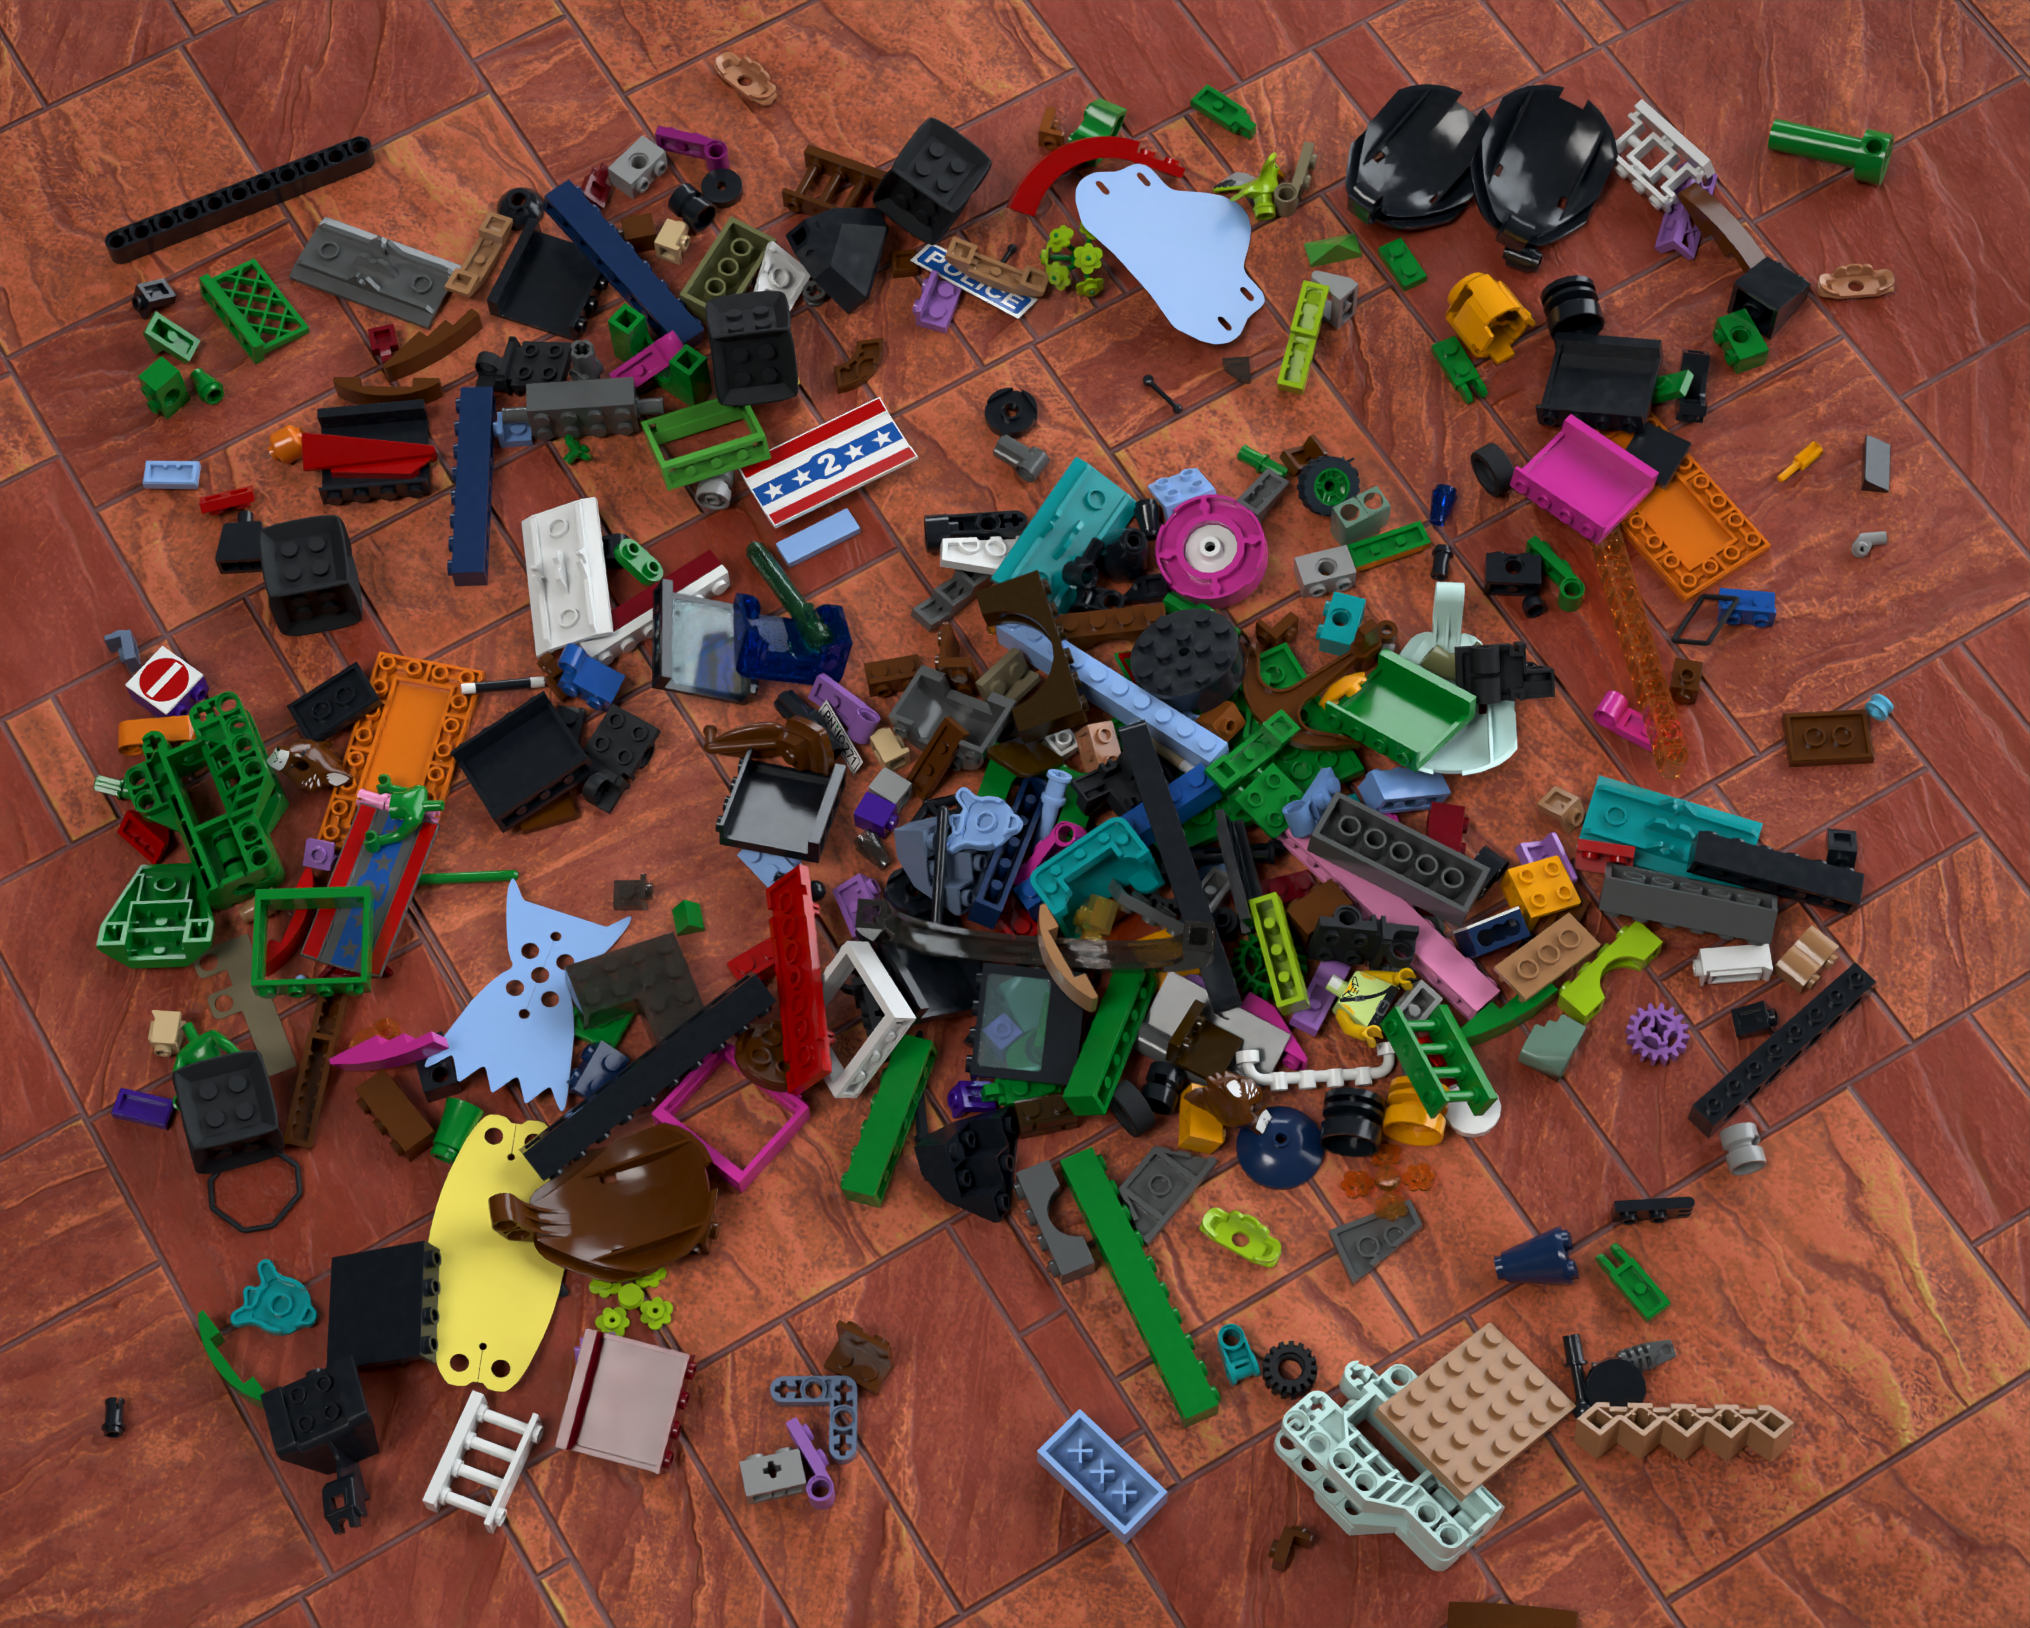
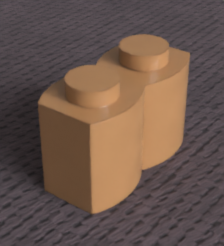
(1806, 959)

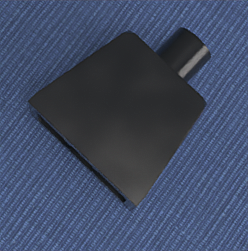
(239, 545)

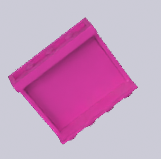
(1585, 480)

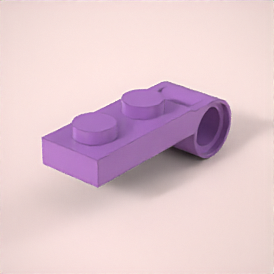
(848, 708)
(1319, 998)
(816, 1463)

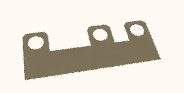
(259, 1012)

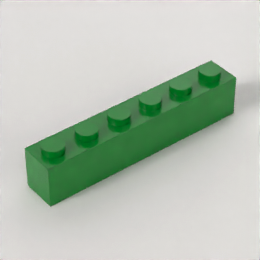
(1109, 1043)
(888, 1121)

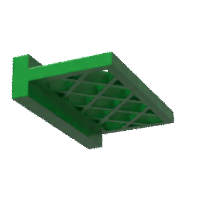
(237, 324)

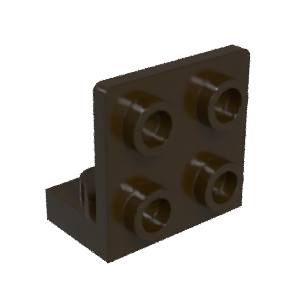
(1201, 1045)

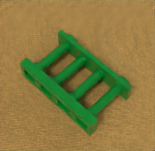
(1449, 1043)

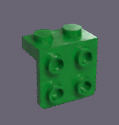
(1265, 799)

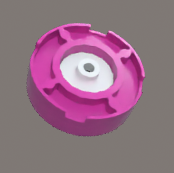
(1212, 551)

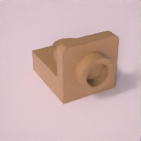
(1562, 807)

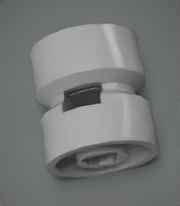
(715, 492)
(1742, 1144)

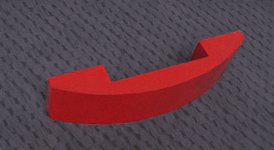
(281, 952)

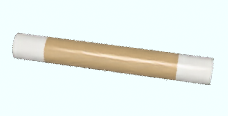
(1172, 757)

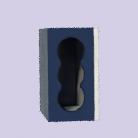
(1491, 933)

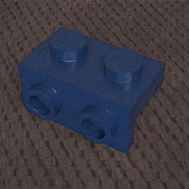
(598, 1065)

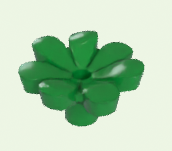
(576, 451)

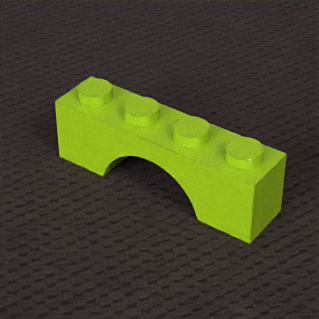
(1632, 949)

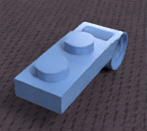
(1305, 814)

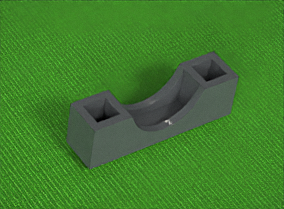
(1067, 1254)

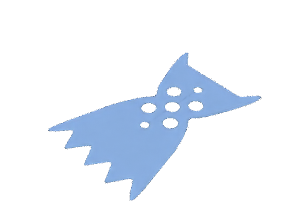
(490, 1026)

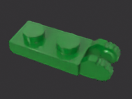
(1458, 368)
(1634, 1284)

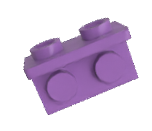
(936, 303)
(848, 894)

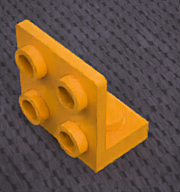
(1539, 889)

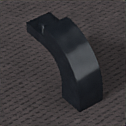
(1693, 406)

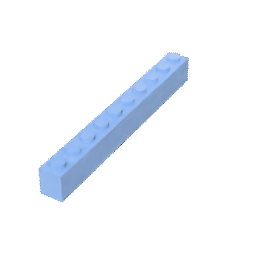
(1120, 696)

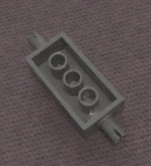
(583, 408)

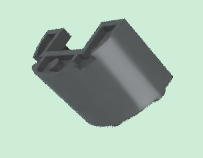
(931, 699)

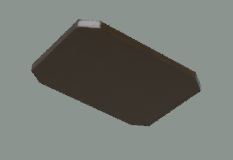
(1024, 759)

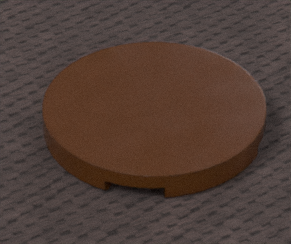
(761, 1056)

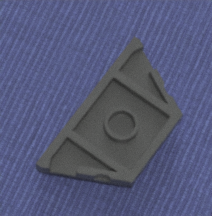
(1162, 1187)

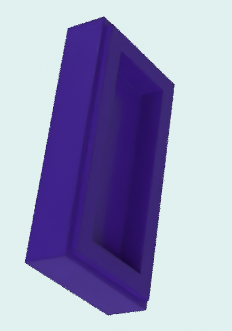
(143, 1109)

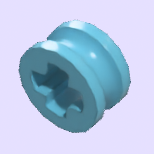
(1879, 707)

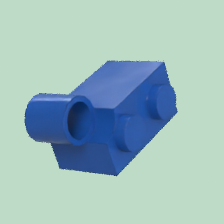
(588, 678)

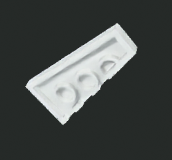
(781, 273)
(974, 554)

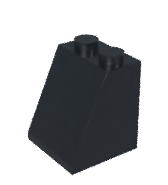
(1769, 295)

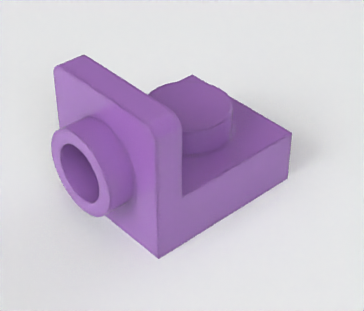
(320, 854)

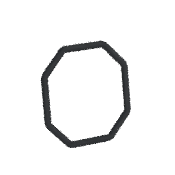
(264, 1226)

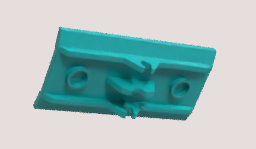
(1075, 511)
(1658, 826)

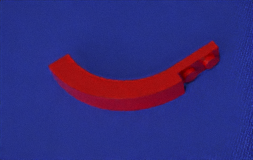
(1056, 162)

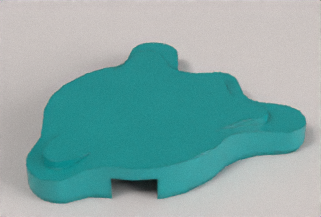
(276, 1305)

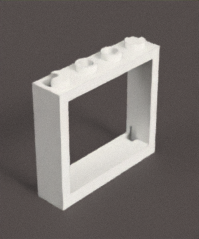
(886, 1035)

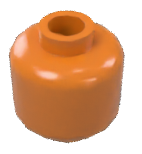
(286, 444)

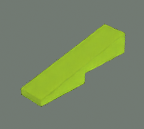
(1303, 337)

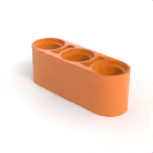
(174, 728)

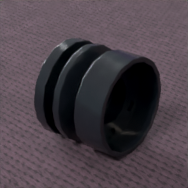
(1572, 306)
(1352, 1122)

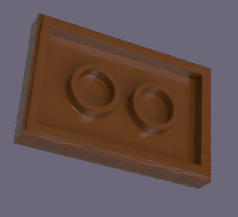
(1827, 738)

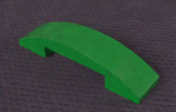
(1253, 752)
(211, 1340)

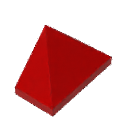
(146, 837)

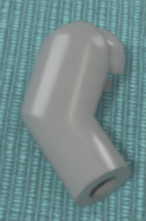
(1866, 540)

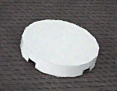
(1463, 1121)

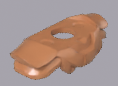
(733, 68)
(1873, 282)

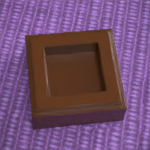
(902, 265)

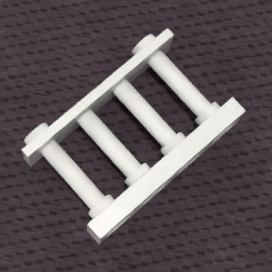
(465, 1439)

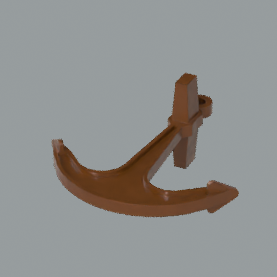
(1266, 701)

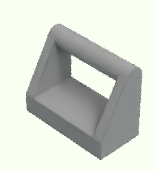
(1344, 297)

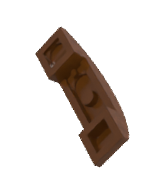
(353, 391)

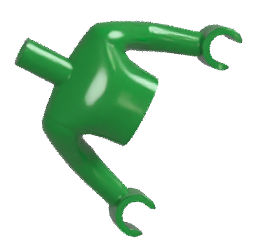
(406, 805)
(201, 1048)

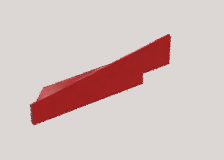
(364, 457)

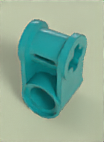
(1238, 1359)

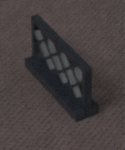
(1239, 867)

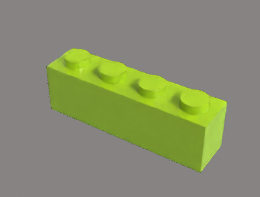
(1279, 954)

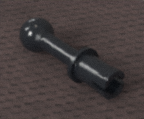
(1575, 1361)

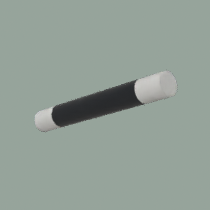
(502, 685)

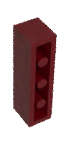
(1446, 826)

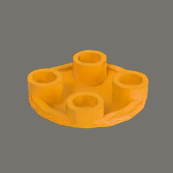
(1346, 685)

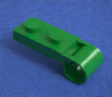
(1558, 572)

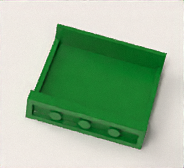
(1403, 711)

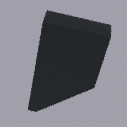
(1146, 590)

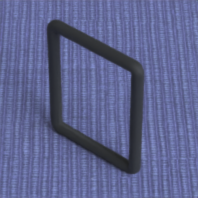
(1675, 639)

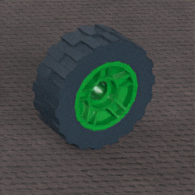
(1313, 479)

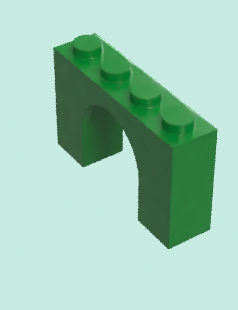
(687, 371)
(999, 781)

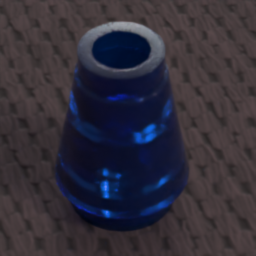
(1442, 502)

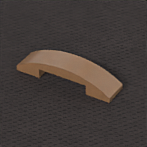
(482, 257)
(995, 273)
(1076, 988)

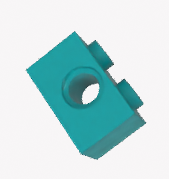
(1341, 609)

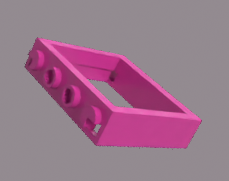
(721, 1166)

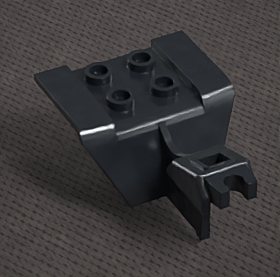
(327, 1429)

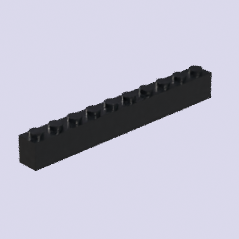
(647, 1076)

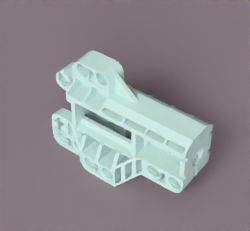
(1392, 1501)

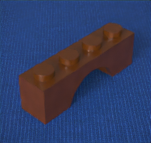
(1090, 627)

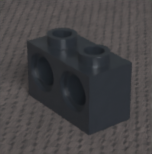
(428, 1075)

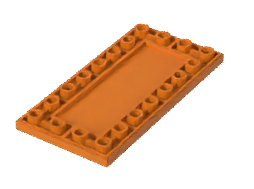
(1690, 529)
(405, 736)

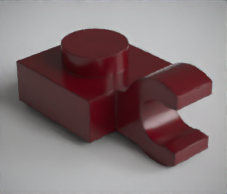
(595, 187)
(383, 341)

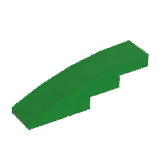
(1495, 1021)

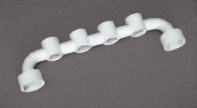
(1307, 1079)

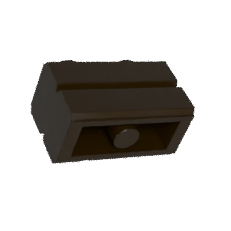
(1044, 1115)

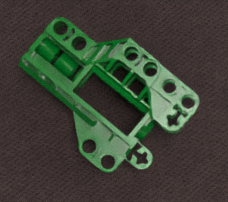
(251, 812)

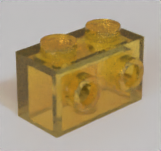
(1095, 918)

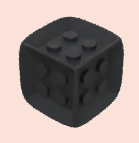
(931, 181)
(752, 348)
(310, 575)
(228, 1111)

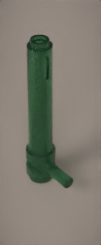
(808, 622)

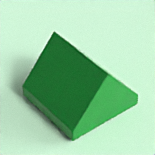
(688, 918)

